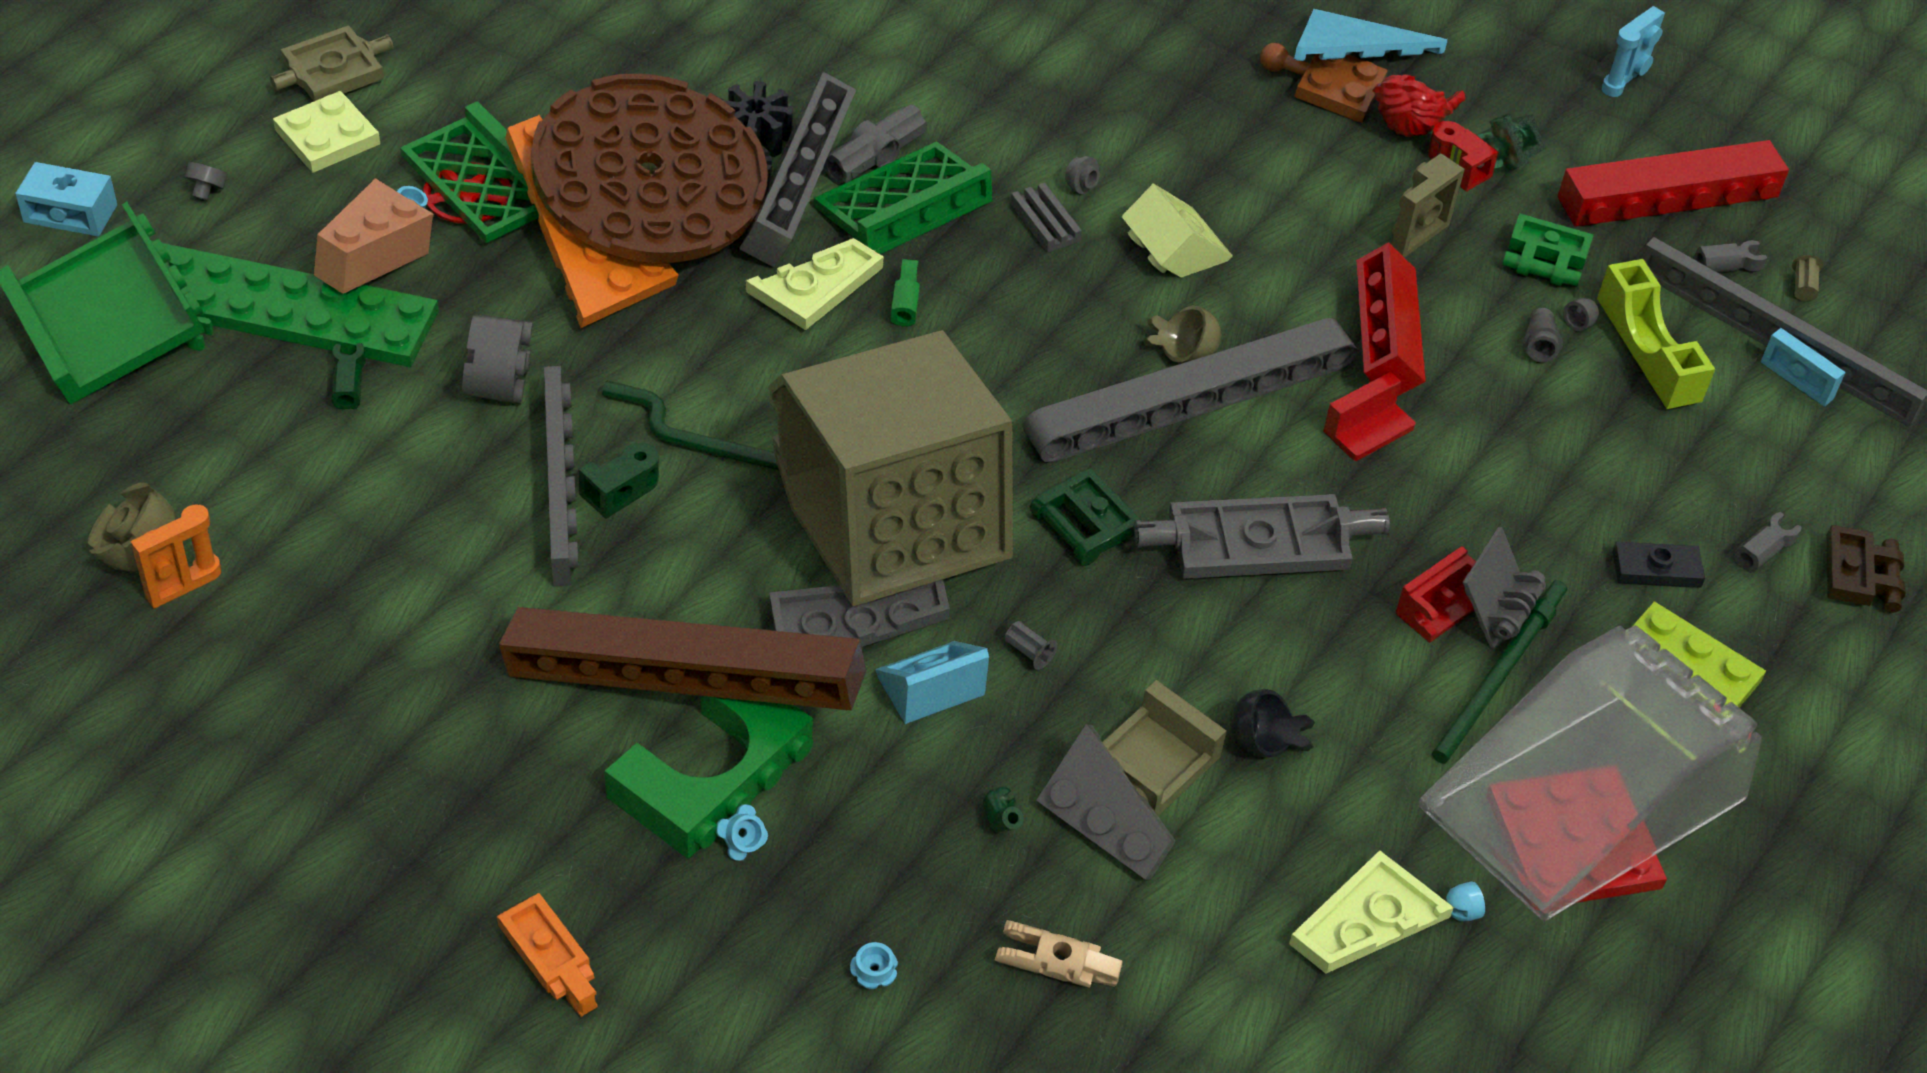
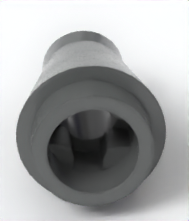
(1542, 336)

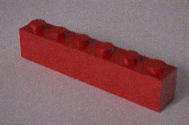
(1672, 183)

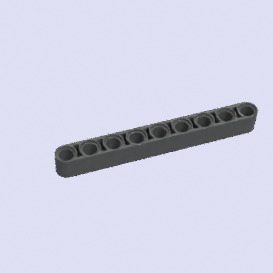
(1188, 390)

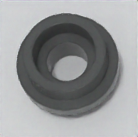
(1082, 174)

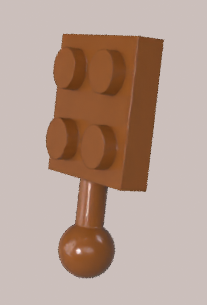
(1331, 84)

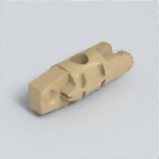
(1082, 961)

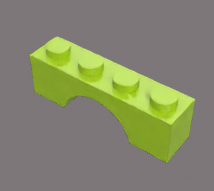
(1633, 304)

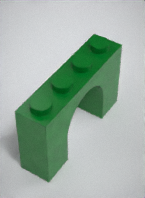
(687, 808)

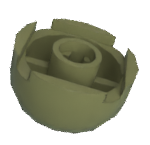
(116, 527)

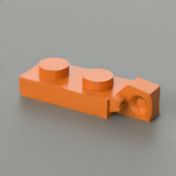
(550, 952)

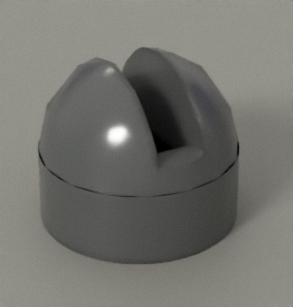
(1583, 316)

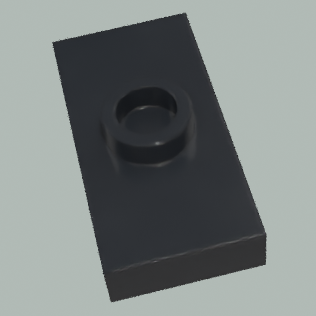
(1658, 564)

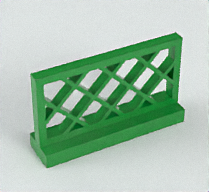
(486, 140)
(911, 211)

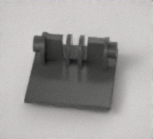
(1500, 591)

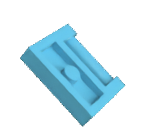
(1634, 50)

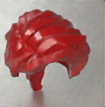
(1411, 106)

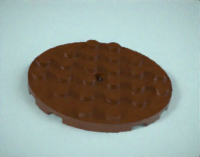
(593, 178)

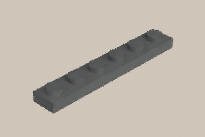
(561, 487)

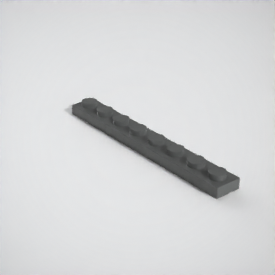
(1761, 319)

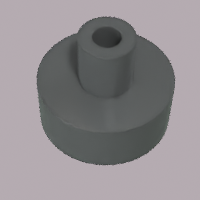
(205, 179)

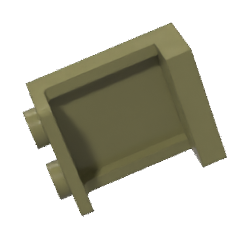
(1165, 746)

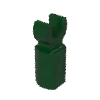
(347, 377)

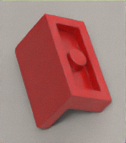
(1368, 418)

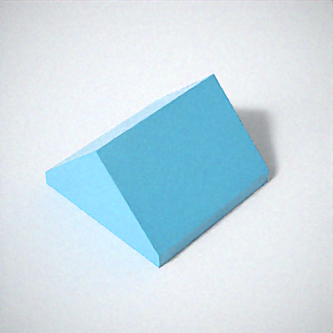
(935, 679)

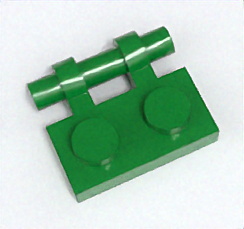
(1549, 242)

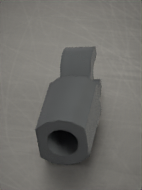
(1731, 257)
(1765, 544)

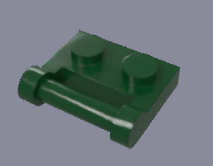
(1094, 507)

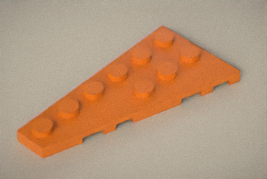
(593, 278)

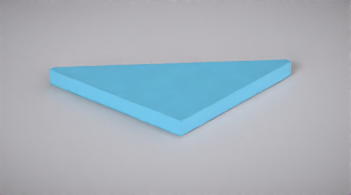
(1341, 35)

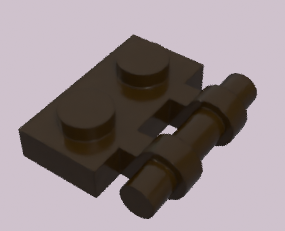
(1852, 568)

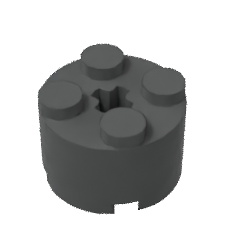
(497, 358)

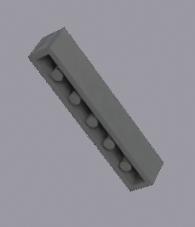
(798, 170)

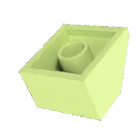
(1173, 234)

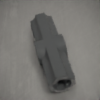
(875, 144)

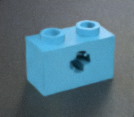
(66, 199)

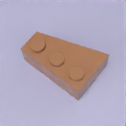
(371, 238)

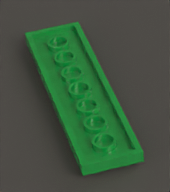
(303, 307)

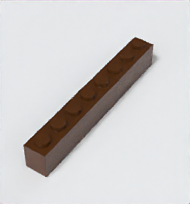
(684, 658)

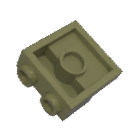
(1427, 204)

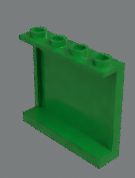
(104, 308)

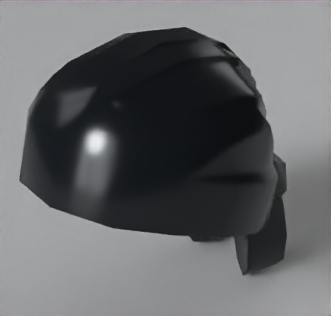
(1266, 725)

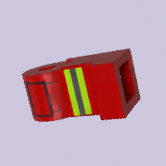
(1465, 150)

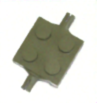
(332, 63)

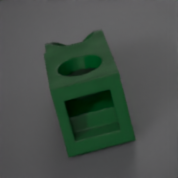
(620, 480)

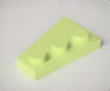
(819, 285)
(1367, 914)

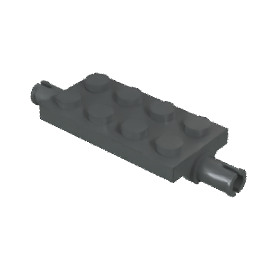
(1261, 534)

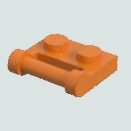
(163, 559)

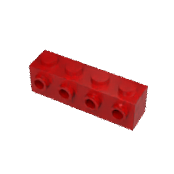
(1390, 317)

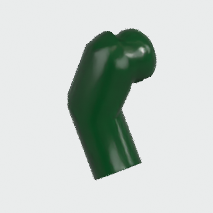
(1002, 811)

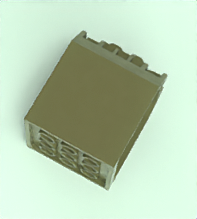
(896, 465)

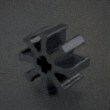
(768, 116)

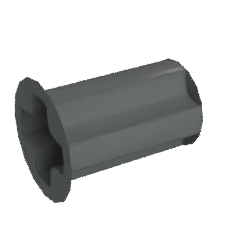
(1031, 644)

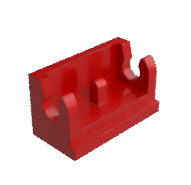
(1437, 596)

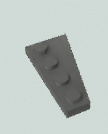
(831, 614)

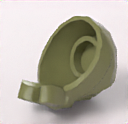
(1186, 335)

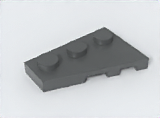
(1103, 805)

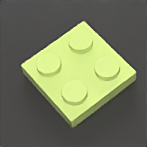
(326, 131)

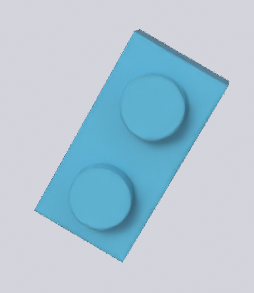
(1802, 367)

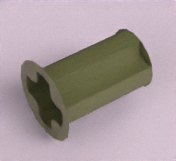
(1807, 277)

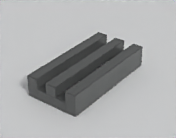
(1052, 215)

